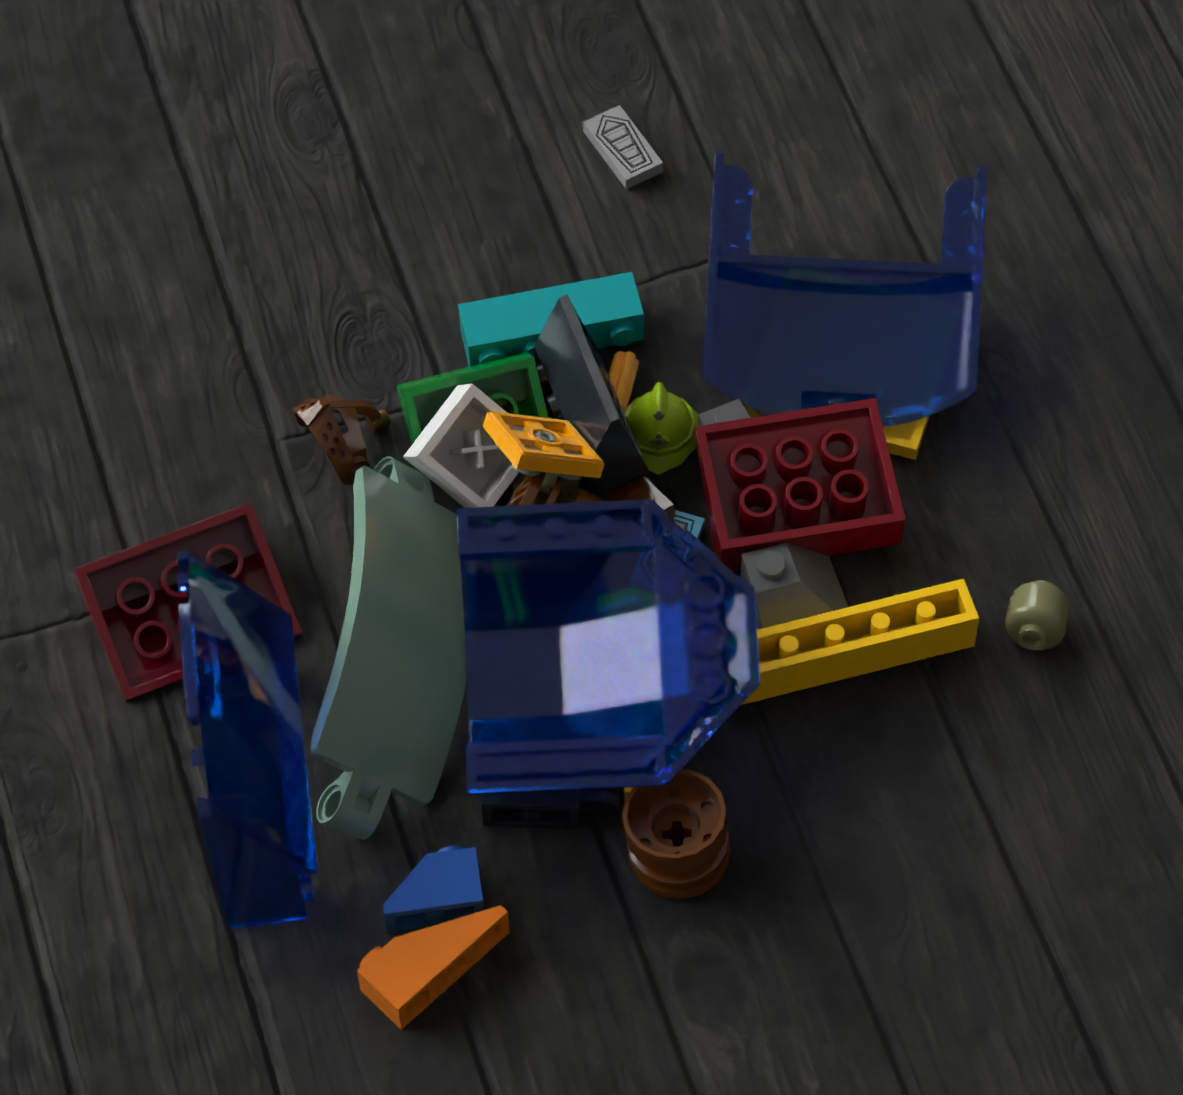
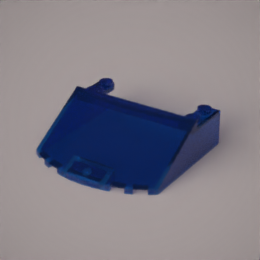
(843, 329)
(254, 755)

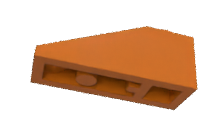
(426, 962)

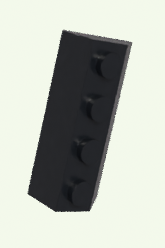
(587, 396)

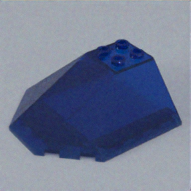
(596, 645)

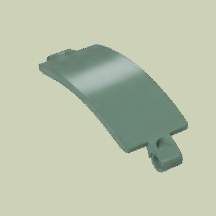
(398, 653)

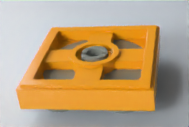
(543, 445)

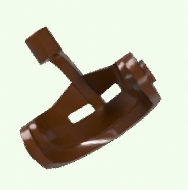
(344, 450)

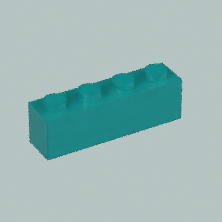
(513, 322)

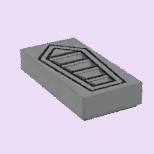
(623, 147)

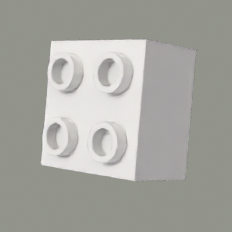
(460, 453)

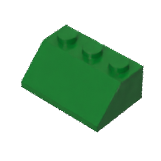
(507, 381)

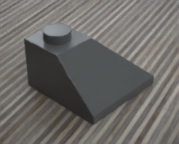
(791, 584)

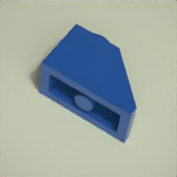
(436, 891)

